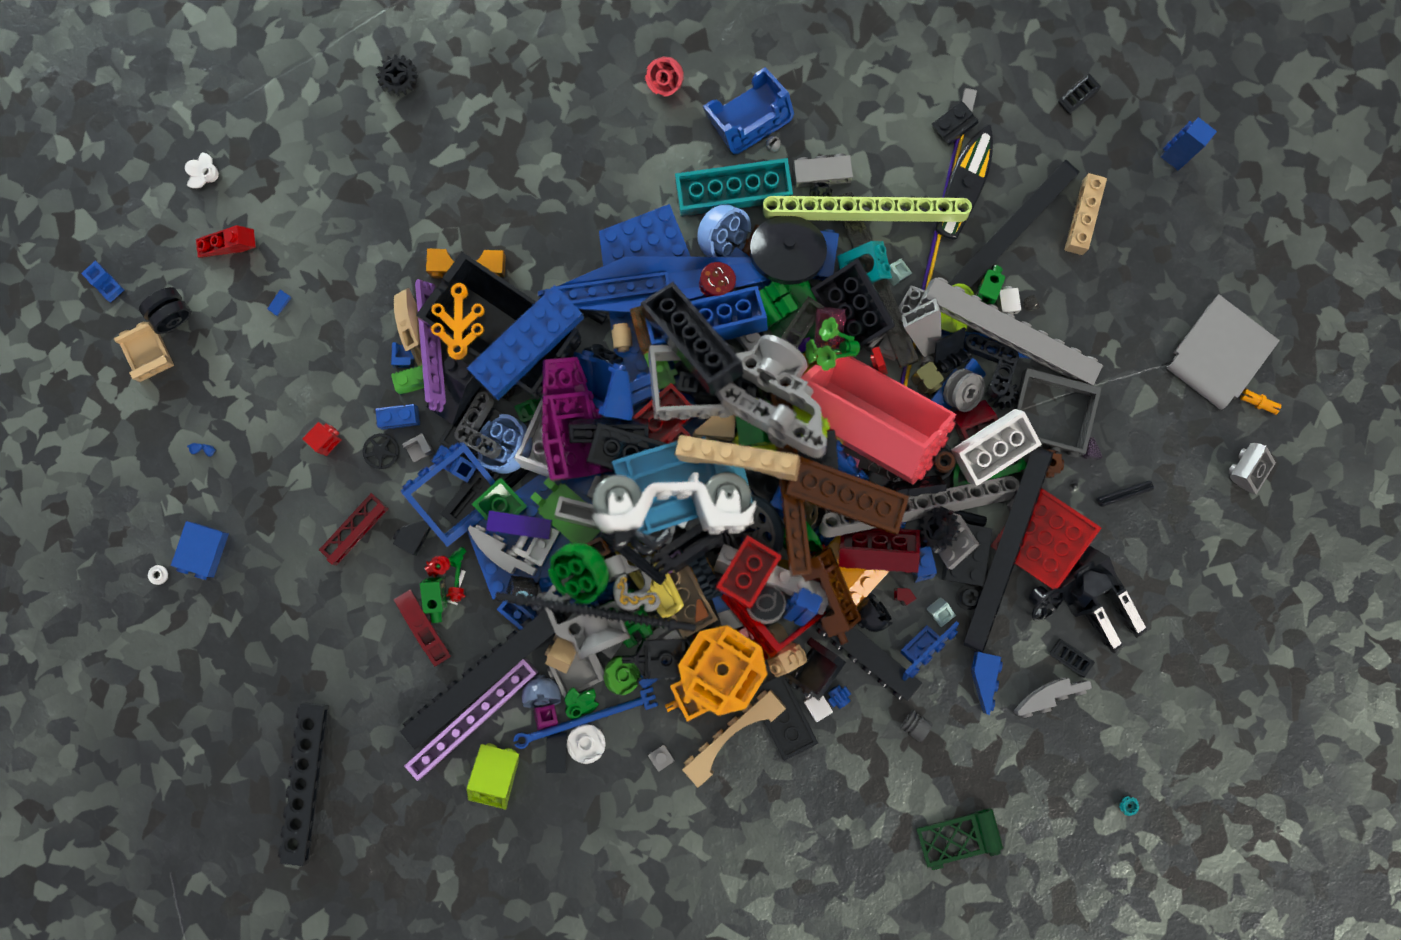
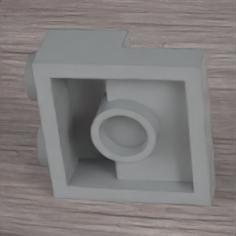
(961, 548)

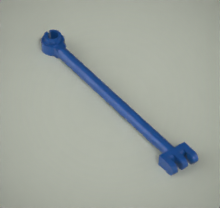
(644, 699)

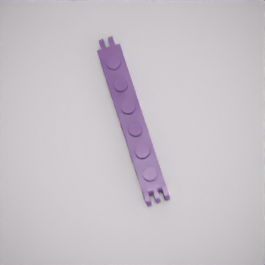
(430, 354)

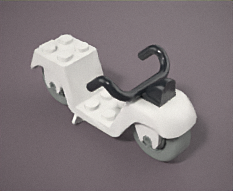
(622, 507)

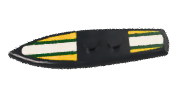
(968, 178)

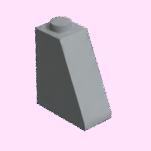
(924, 326)

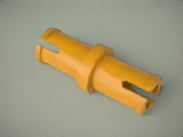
(1260, 401)

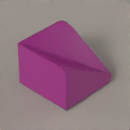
(545, 717)

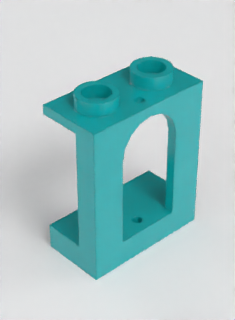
(878, 251)

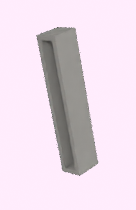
(581, 514)

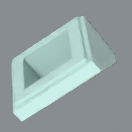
(899, 272)
(941, 612)

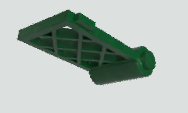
(986, 836)

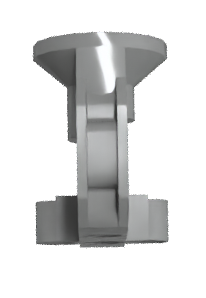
(777, 364)
(598, 633)

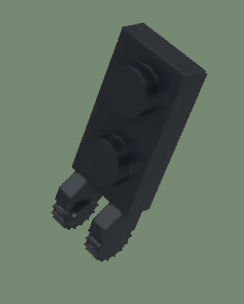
(927, 485)

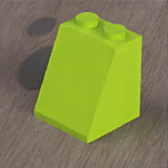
(493, 776)

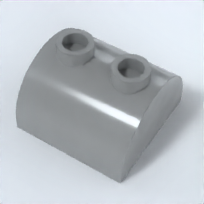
(1252, 468)

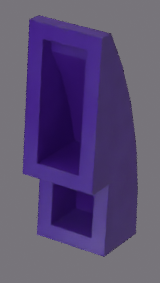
(519, 525)

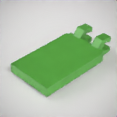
(573, 532)

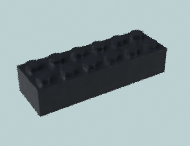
(692, 338)

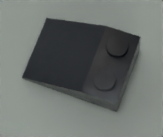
(460, 389)

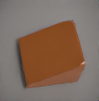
(701, 611)

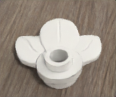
(201, 171)

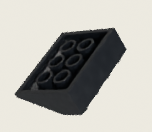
(864, 309)

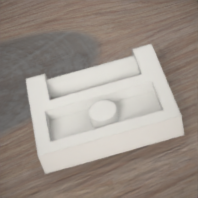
(538, 548)

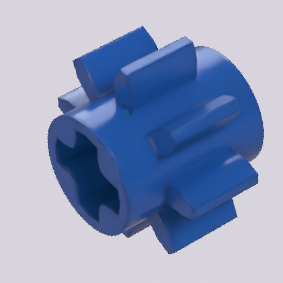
(839, 696)

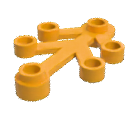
(459, 324)

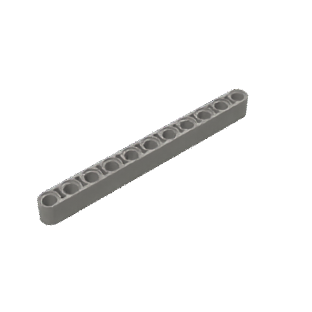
(963, 494)

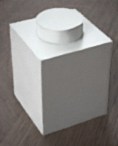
(1009, 300)
(818, 709)

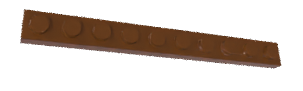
(793, 514)

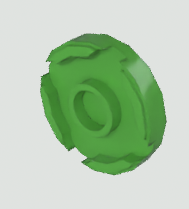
(621, 677)

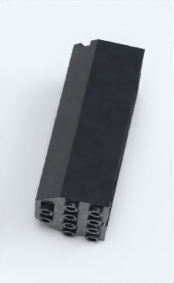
(502, 308)

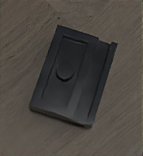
(955, 123)

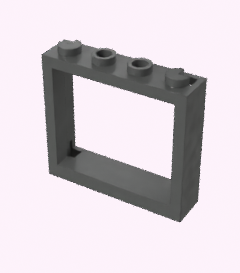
(1068, 385)

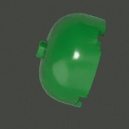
(588, 569)

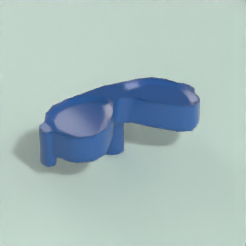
(194, 448)

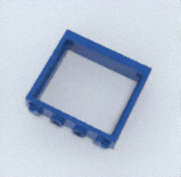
(427, 473)

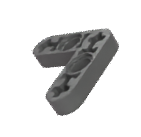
(472, 428)

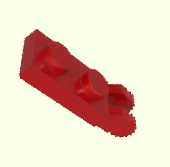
(878, 361)

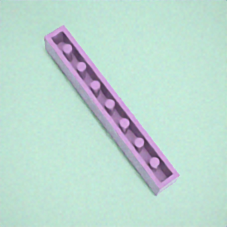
(471, 719)

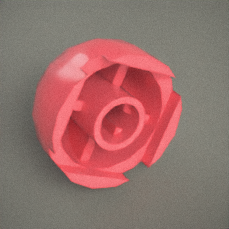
(664, 76)

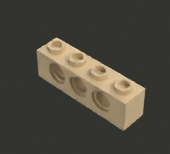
(1085, 214)

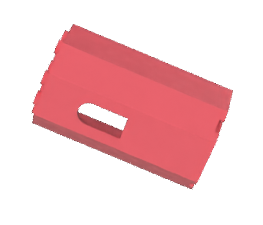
(881, 417)

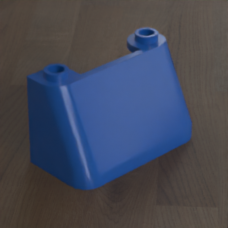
(752, 113)
(608, 385)

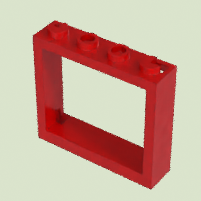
(761, 633)

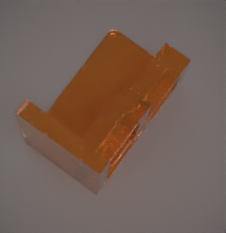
(640, 329)

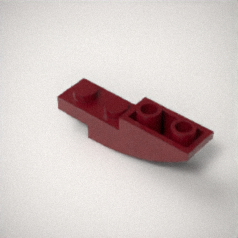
(422, 628)

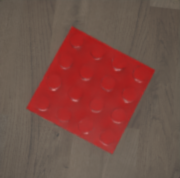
(1053, 540)

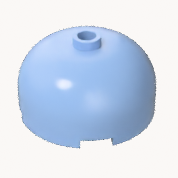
(723, 224)
(509, 434)

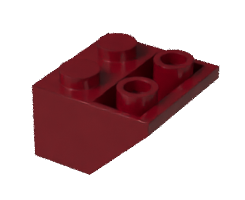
(973, 421)

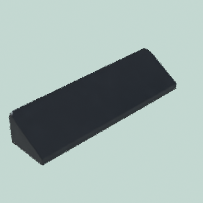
(583, 429)

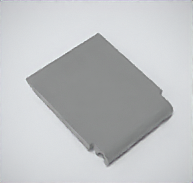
(1222, 353)

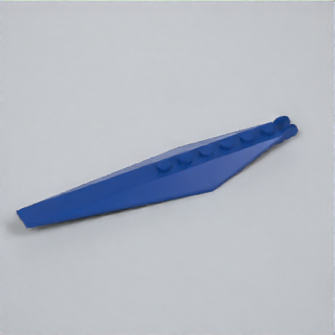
(635, 278)

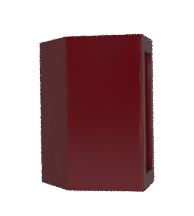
(904, 595)

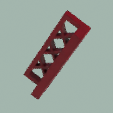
(357, 532)

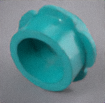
(1134, 806)

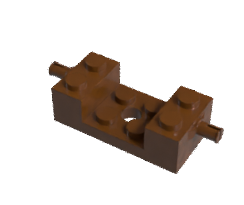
(844, 611)

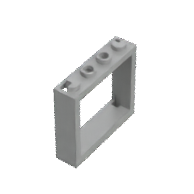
(665, 353)

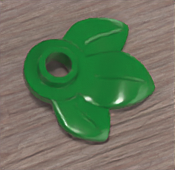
(580, 704)

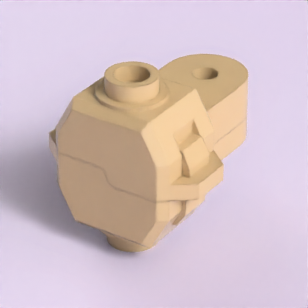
(788, 658)

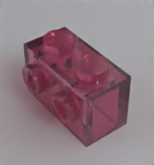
(823, 314)

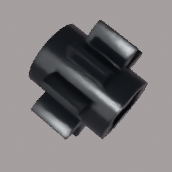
(821, 189)

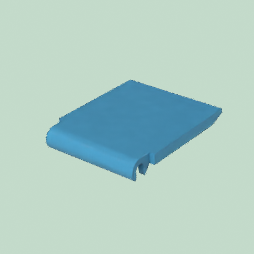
(663, 466)

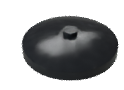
(788, 250)

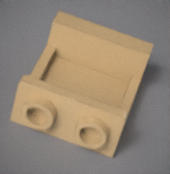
(144, 351)

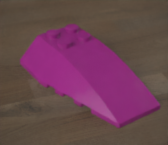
(566, 399)

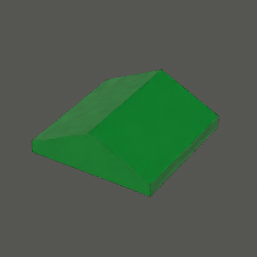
(500, 499)

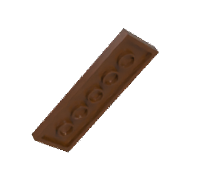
(848, 496)

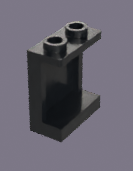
(817, 672)

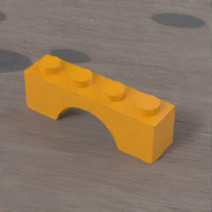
(439, 262)

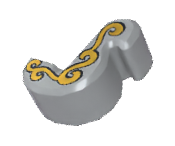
(634, 600)

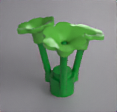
(826, 355)

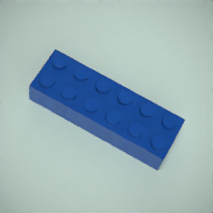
(729, 314)
(526, 342)

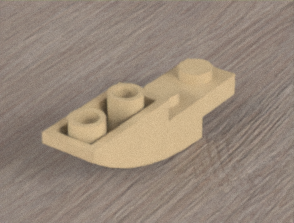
(407, 323)

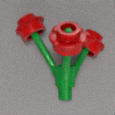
(441, 564)

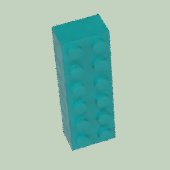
(732, 185)

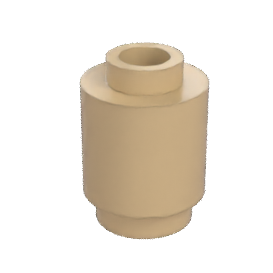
(621, 337)

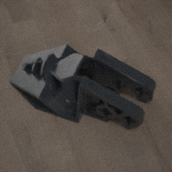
(1089, 580)

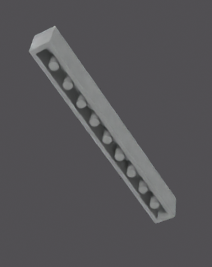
(1011, 332)

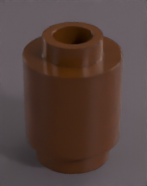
(947, 456)

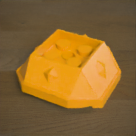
(727, 691)

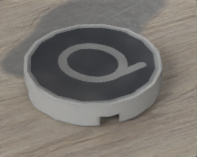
(768, 605)

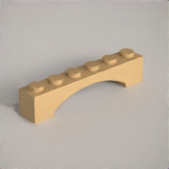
(766, 461)
(766, 707)

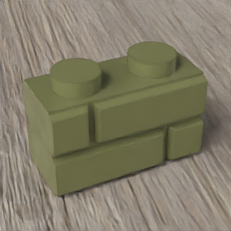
(927, 379)

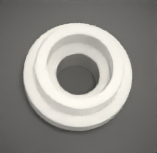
(163, 574)

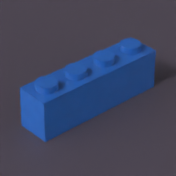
(1187, 143)

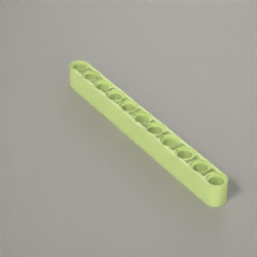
(875, 204)

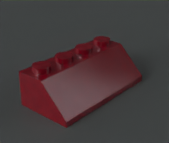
(881, 550)

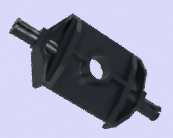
(649, 657)

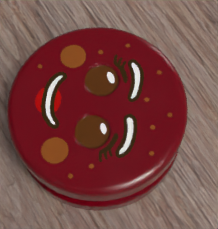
(717, 279)

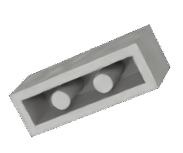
(822, 169)

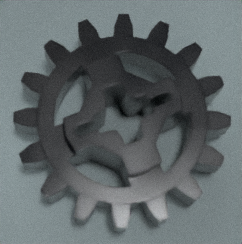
(400, 77)
(940, 528)

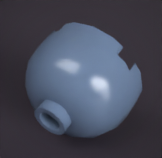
(540, 692)

